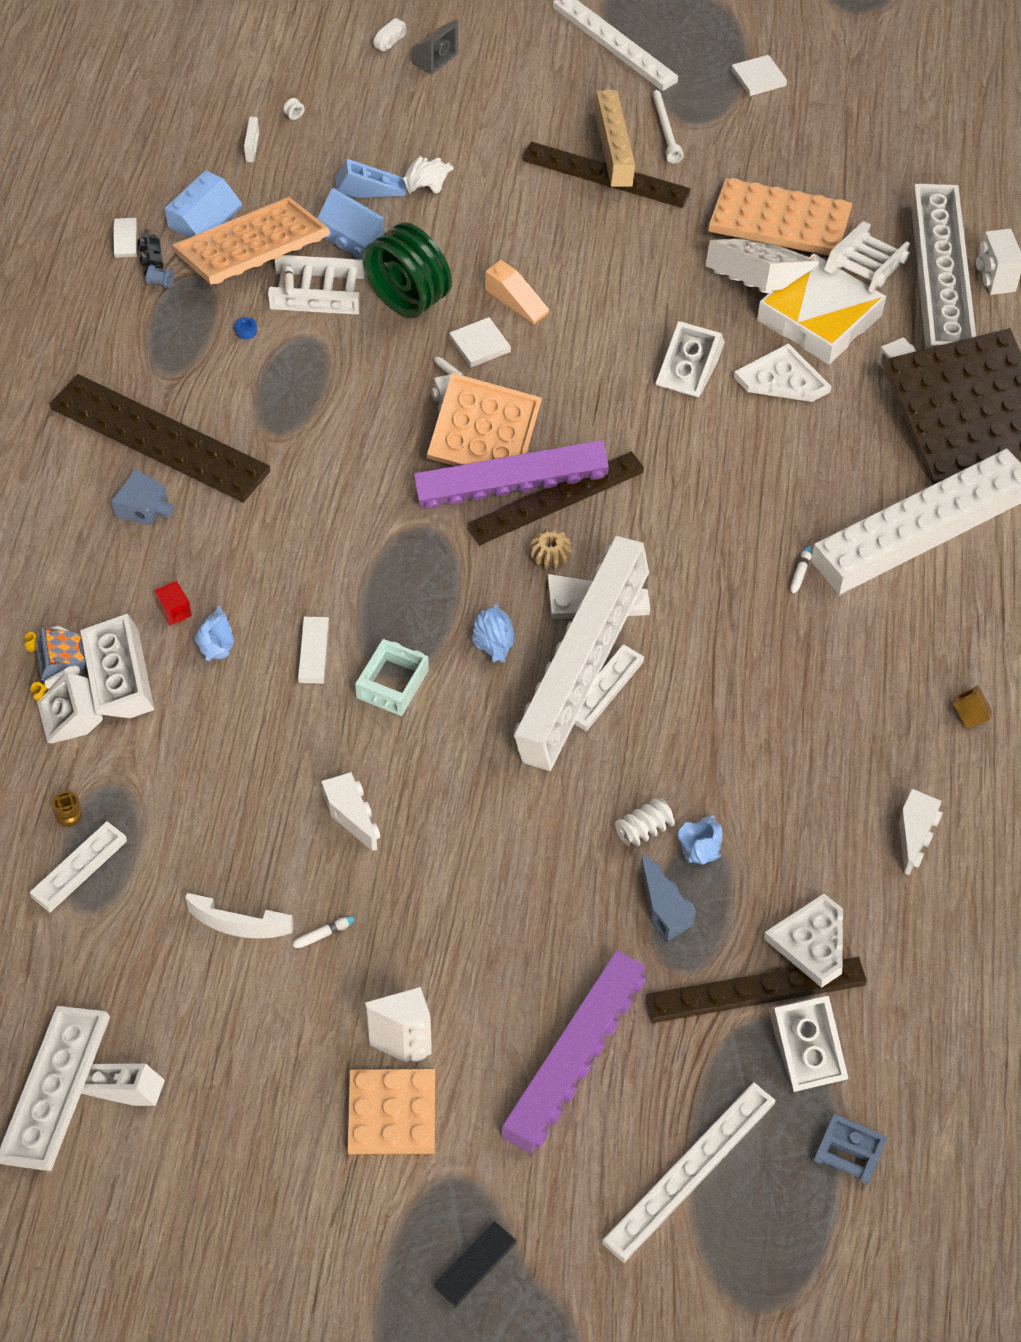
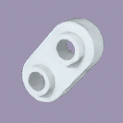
(390, 34)

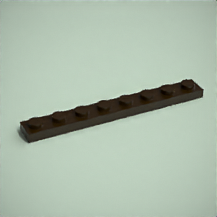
(597, 172)
(551, 500)
(747, 991)

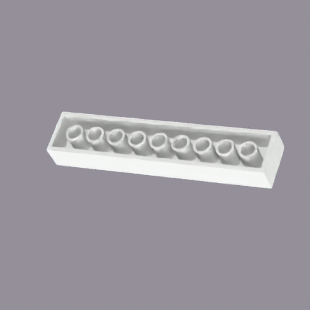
(942, 264)
(919, 522)
(581, 653)

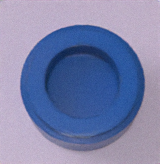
(245, 328)

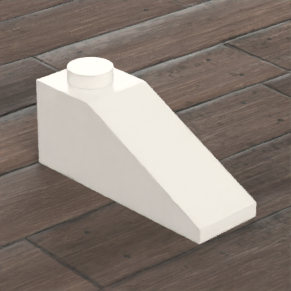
(124, 1083)

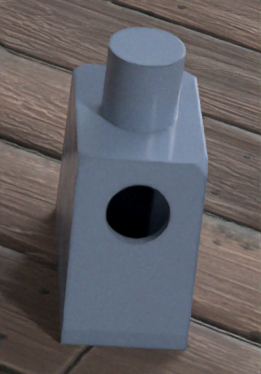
(142, 500)

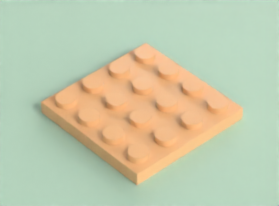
(482, 422)

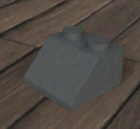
(437, 48)

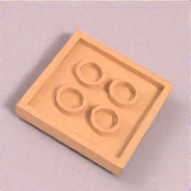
(392, 1111)

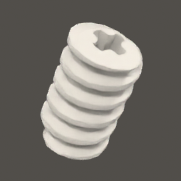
(644, 821)

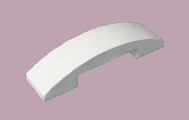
(272, 925)

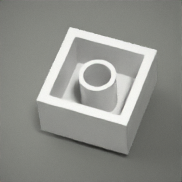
(999, 261)

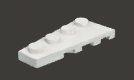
(567, 593)

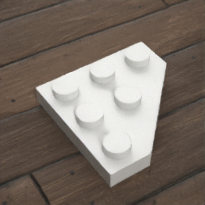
(783, 375)
(812, 939)

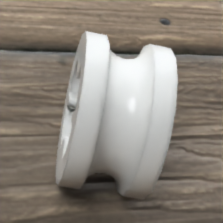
(293, 108)

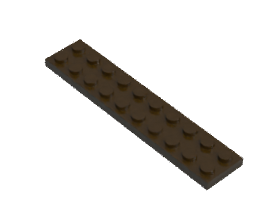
(160, 438)

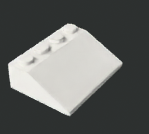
(757, 263)

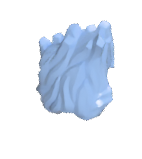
(493, 633)
(215, 636)
(701, 840)

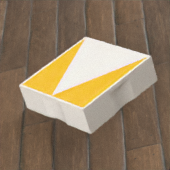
(822, 310)

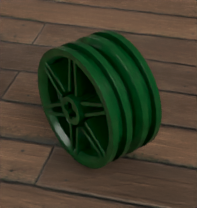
(407, 270)

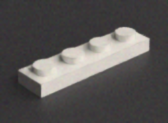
(608, 685)
(78, 866)

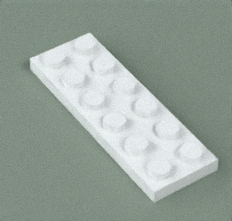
(53, 1088)

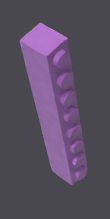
(511, 474)
(573, 1053)

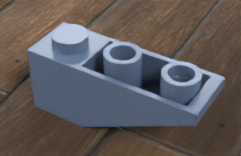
(666, 906)

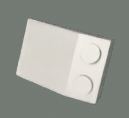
(690, 359)
(808, 1042)

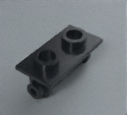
(149, 251)

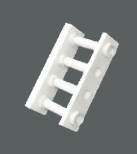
(855, 243)
(318, 300)

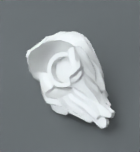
(426, 173)

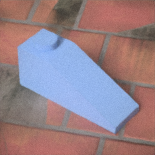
(365, 181)

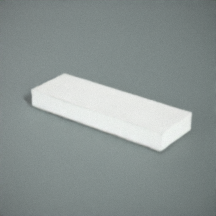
(313, 650)

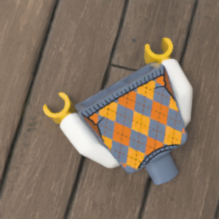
(57, 654)

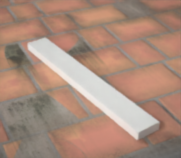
(688, 1172)

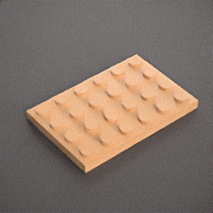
(780, 216)
(250, 240)

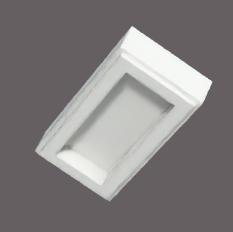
(251, 139)

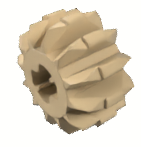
(550, 549)

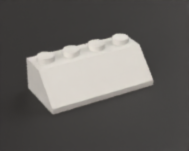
(117, 668)

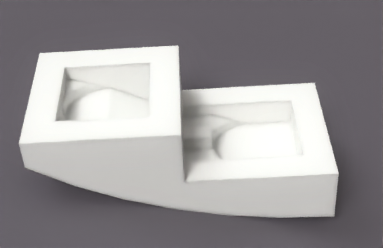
(125, 237)

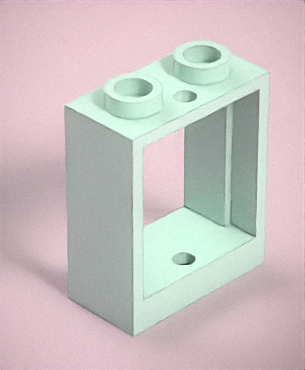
(385, 697)

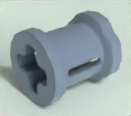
(159, 276)

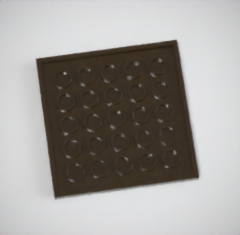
(960, 400)

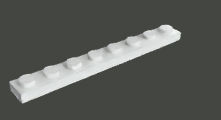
(616, 43)

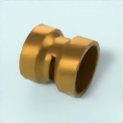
(67, 808)

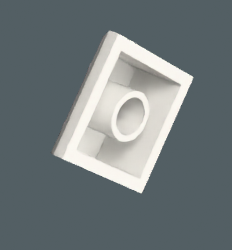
(68, 709)

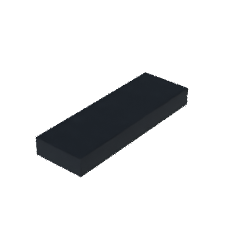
(475, 1264)

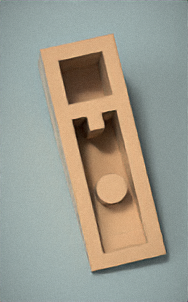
(511, 289)

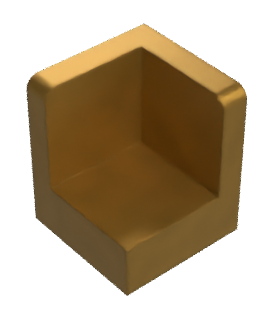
(972, 707)

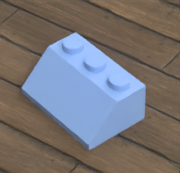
(202, 205)
(350, 223)

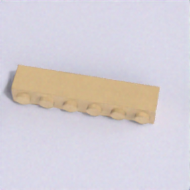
(614, 138)

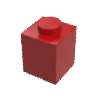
(173, 603)

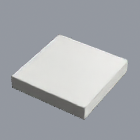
(759, 75)
(479, 342)

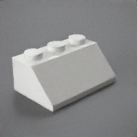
(400, 1025)

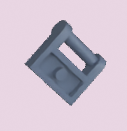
(855, 1141)

